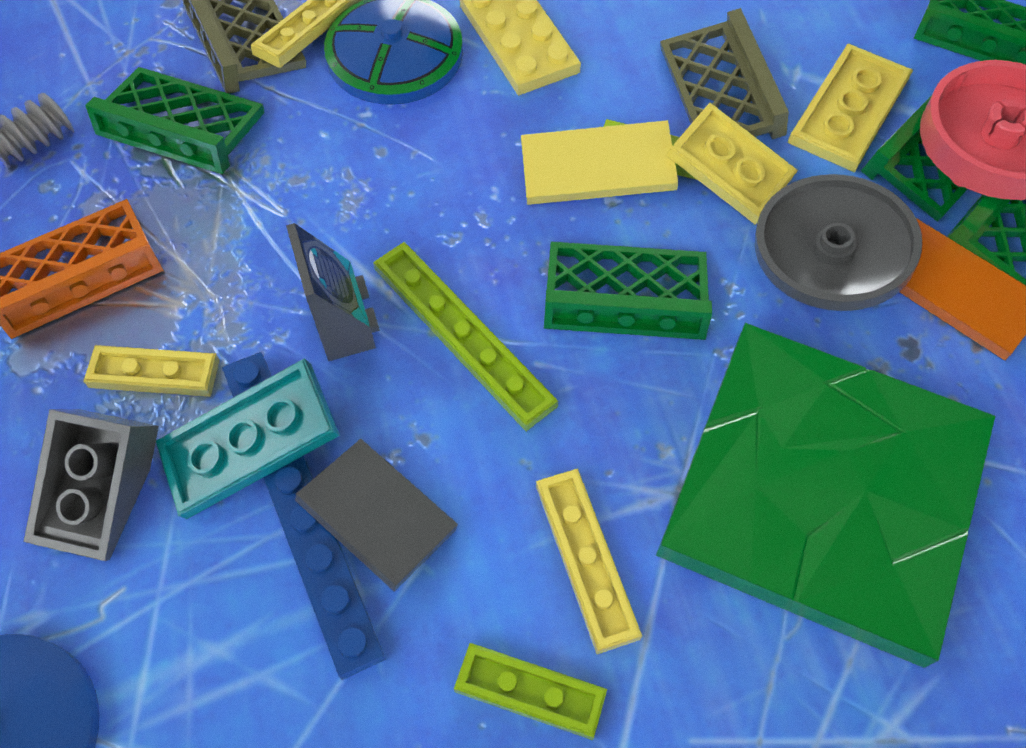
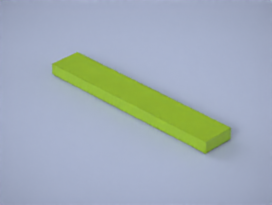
(466, 336)

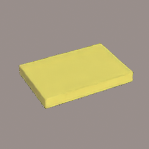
(731, 162)

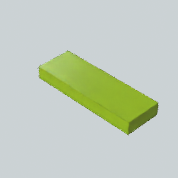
(530, 691)

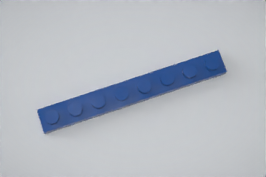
(315, 551)

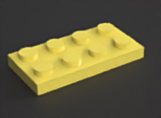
(522, 42)

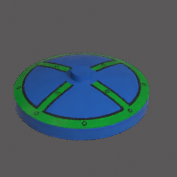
(393, 50)

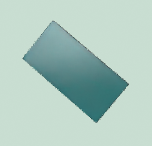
(246, 439)

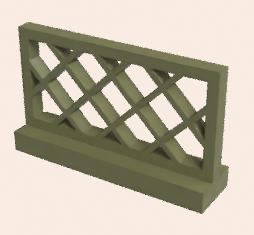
(228, 55)
(749, 63)

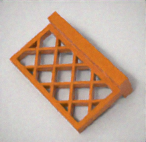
(79, 280)

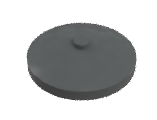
(838, 242)

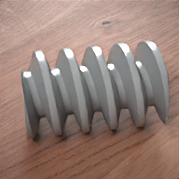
(31, 127)

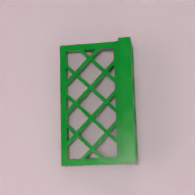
(976, 32)
(168, 134)
(895, 153)
(976, 224)
(627, 311)

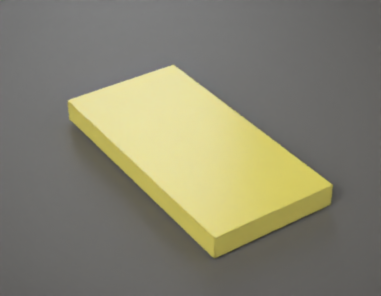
(850, 107)
(598, 162)

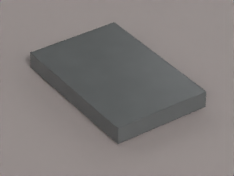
(376, 514)

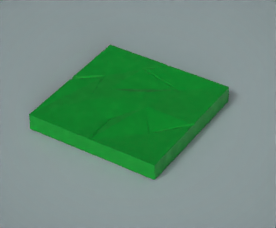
(832, 494)

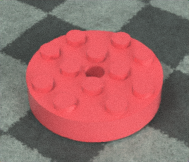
(979, 128)

